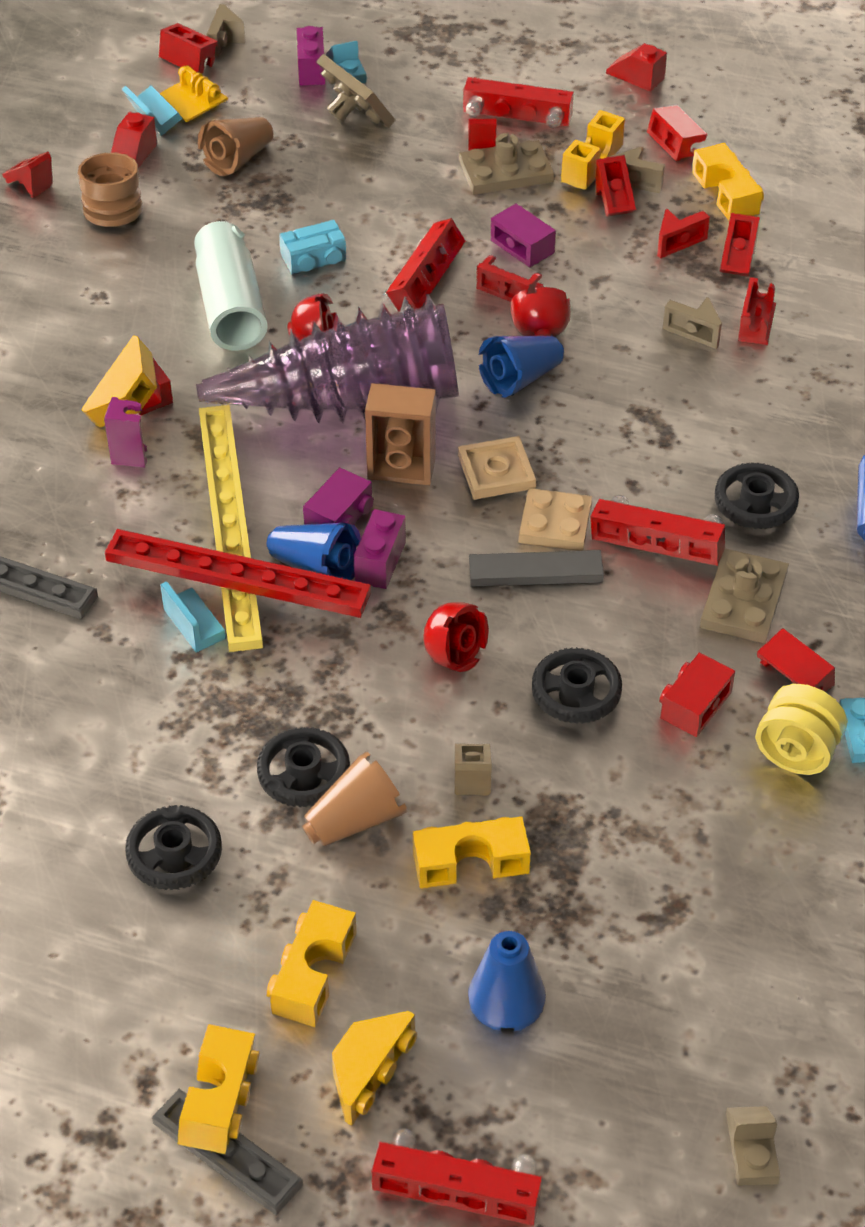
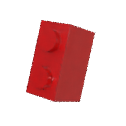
(696, 694)

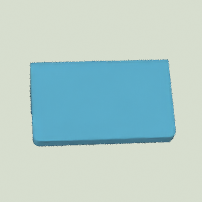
(154, 105)
(192, 617)

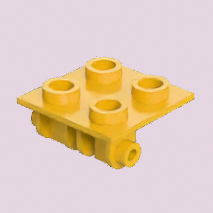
(193, 94)

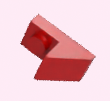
(482, 133)
(33, 173)
(614, 185)
(682, 233)
(740, 244)

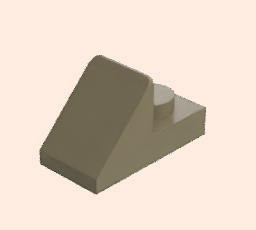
(226, 28)
(643, 173)
(695, 324)
(473, 769)
(753, 1145)

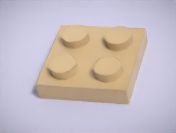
(496, 467)
(555, 519)

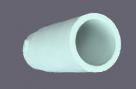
(229, 287)

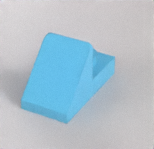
(347, 58)

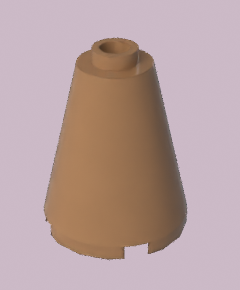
(233, 142)
(354, 803)

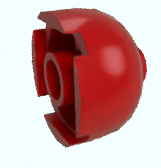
(310, 309)
(541, 312)
(456, 635)

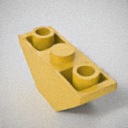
(128, 379)
(369, 1058)

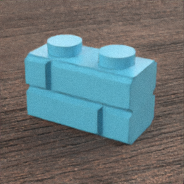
(312, 247)

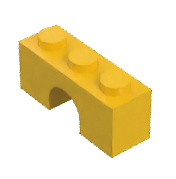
(603, 140)
(737, 189)
(496, 841)
(321, 935)
(211, 1114)

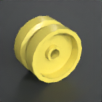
(801, 729)

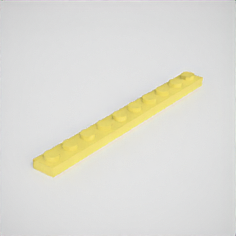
(229, 522)

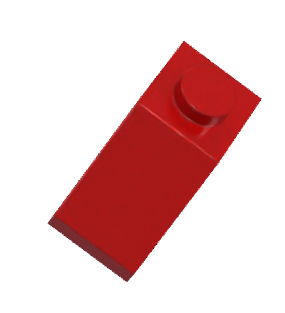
(641, 67)
(135, 137)

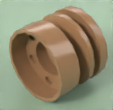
(110, 189)

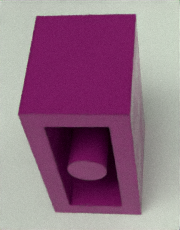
(309, 49)
(523, 235)
(340, 500)
(380, 548)

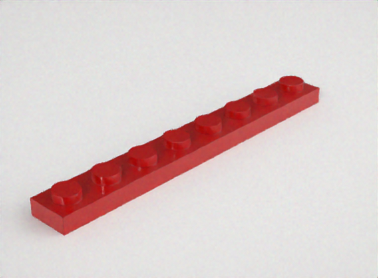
(238, 573)

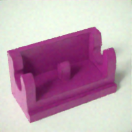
(125, 434)

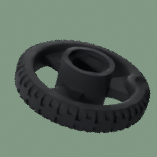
(757, 496)
(576, 685)
(303, 765)
(175, 834)

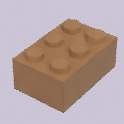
(400, 434)

